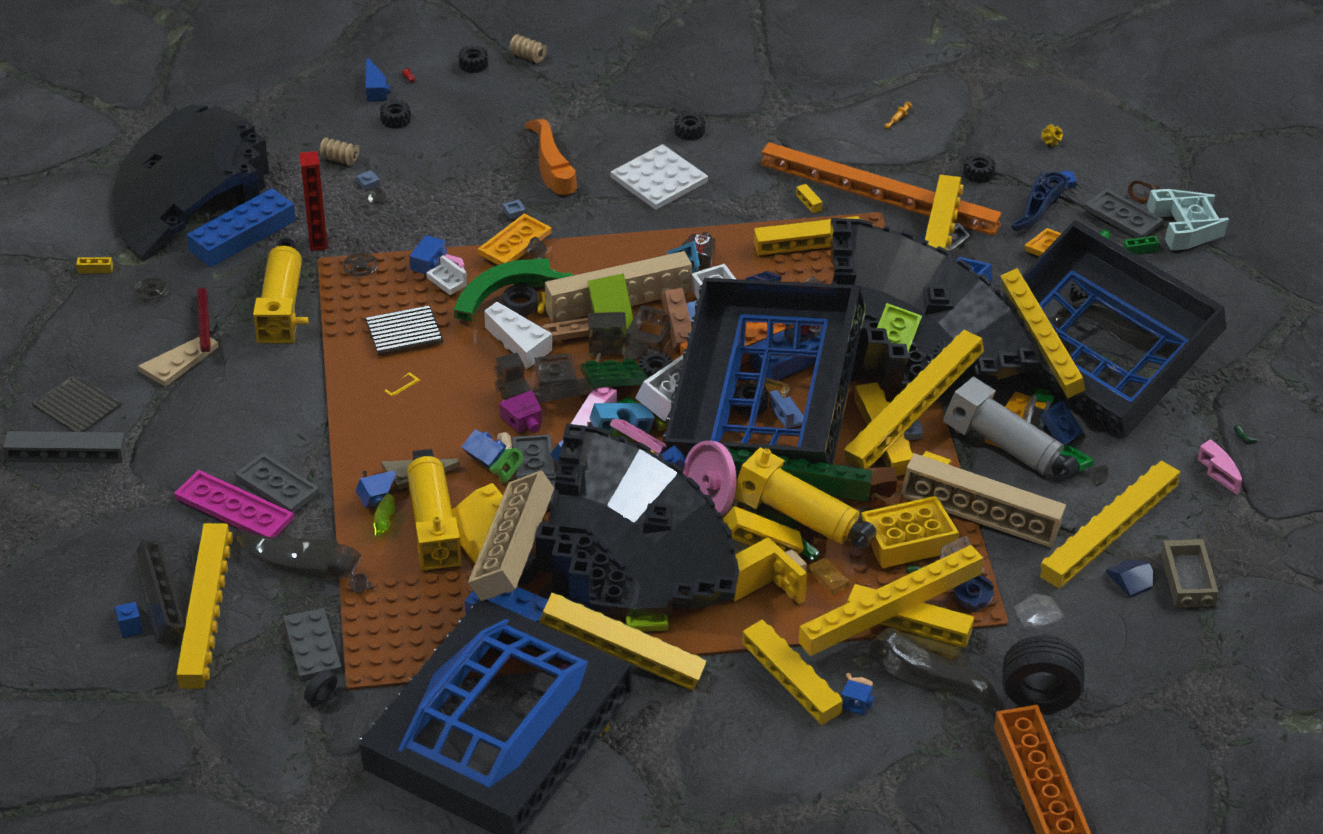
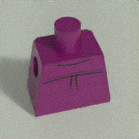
(522, 412)

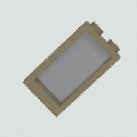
(1189, 573)

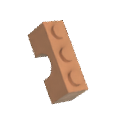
(676, 307)

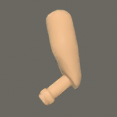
(860, 680)

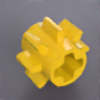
(1051, 135)

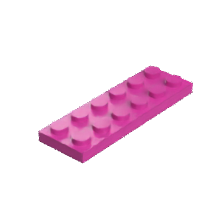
(233, 505)

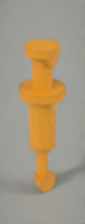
(901, 112)

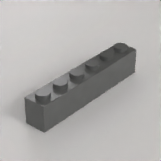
(65, 447)

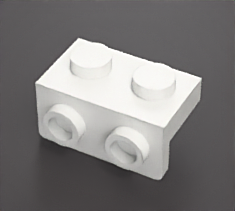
(448, 276)

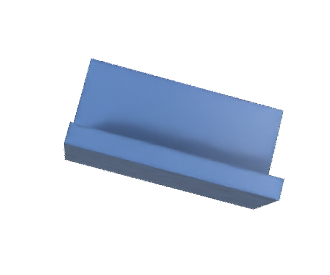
(785, 410)

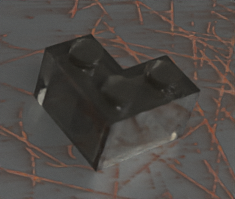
(510, 376)

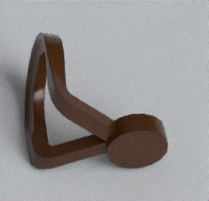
(1140, 199)

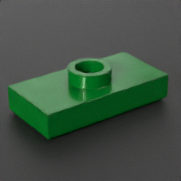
(1083, 460)

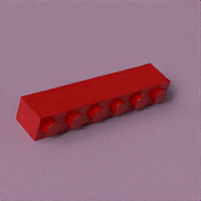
(313, 200)

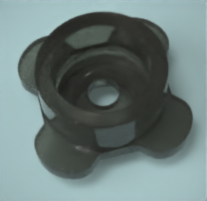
(359, 583)

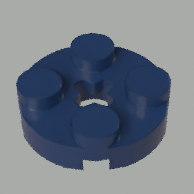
(974, 601)

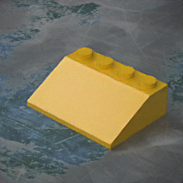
(475, 518)
(910, 531)

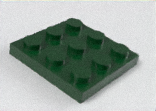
(613, 373)

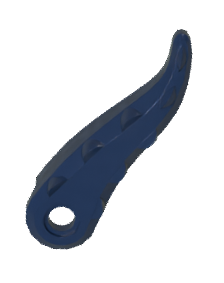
(1040, 198)

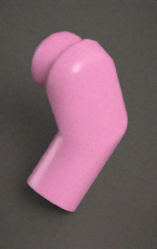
(458, 261)

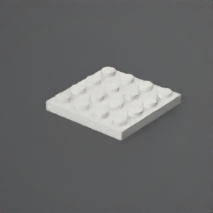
(659, 176)

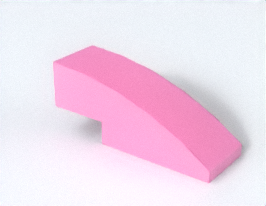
(1220, 466)

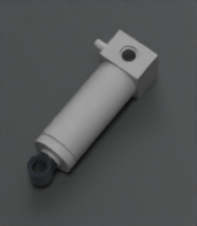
(977, 411)

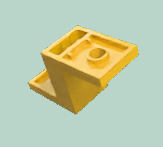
(769, 563)

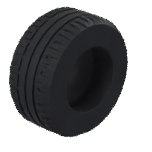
(1043, 655)

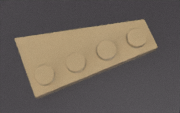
(175, 362)

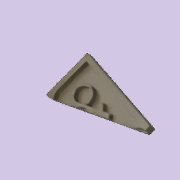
(400, 467)

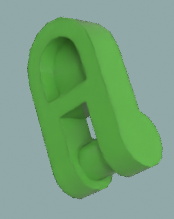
(511, 459)

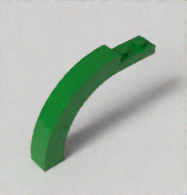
(498, 277)

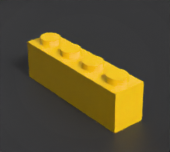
(753, 528)

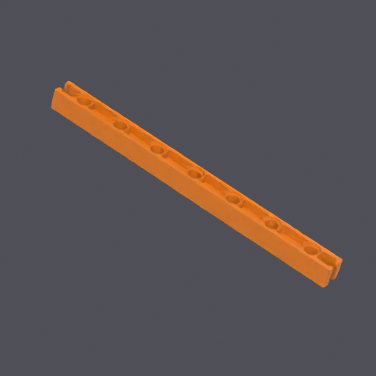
(874, 186)

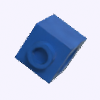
(857, 697)

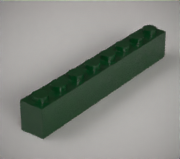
(829, 478)

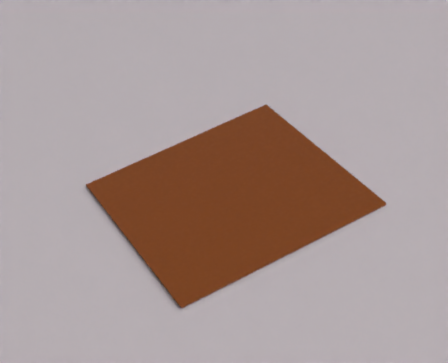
(412, 610)

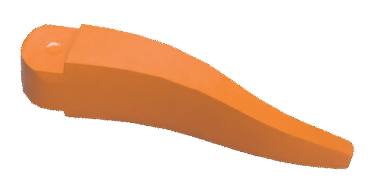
(553, 167)

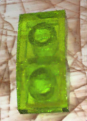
(384, 510)

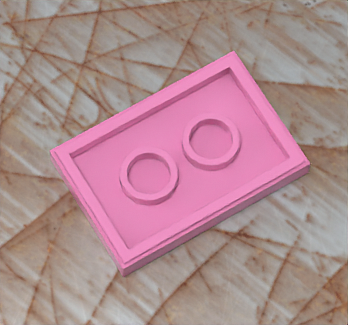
(639, 435)

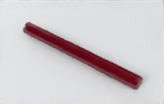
(203, 316)

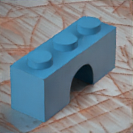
(633, 413)

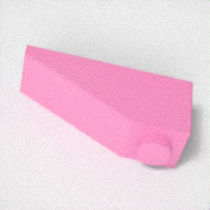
(598, 395)

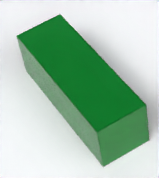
(1142, 245)

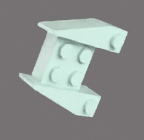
(1194, 217)

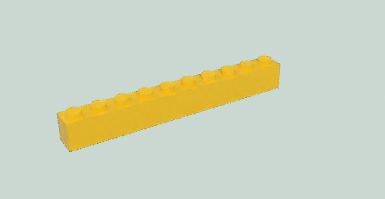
(914, 400)
(1109, 524)
(890, 600)
(204, 606)

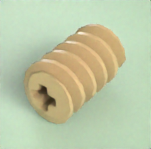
(527, 49)
(339, 152)

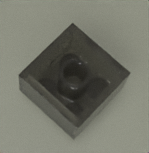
(607, 333)

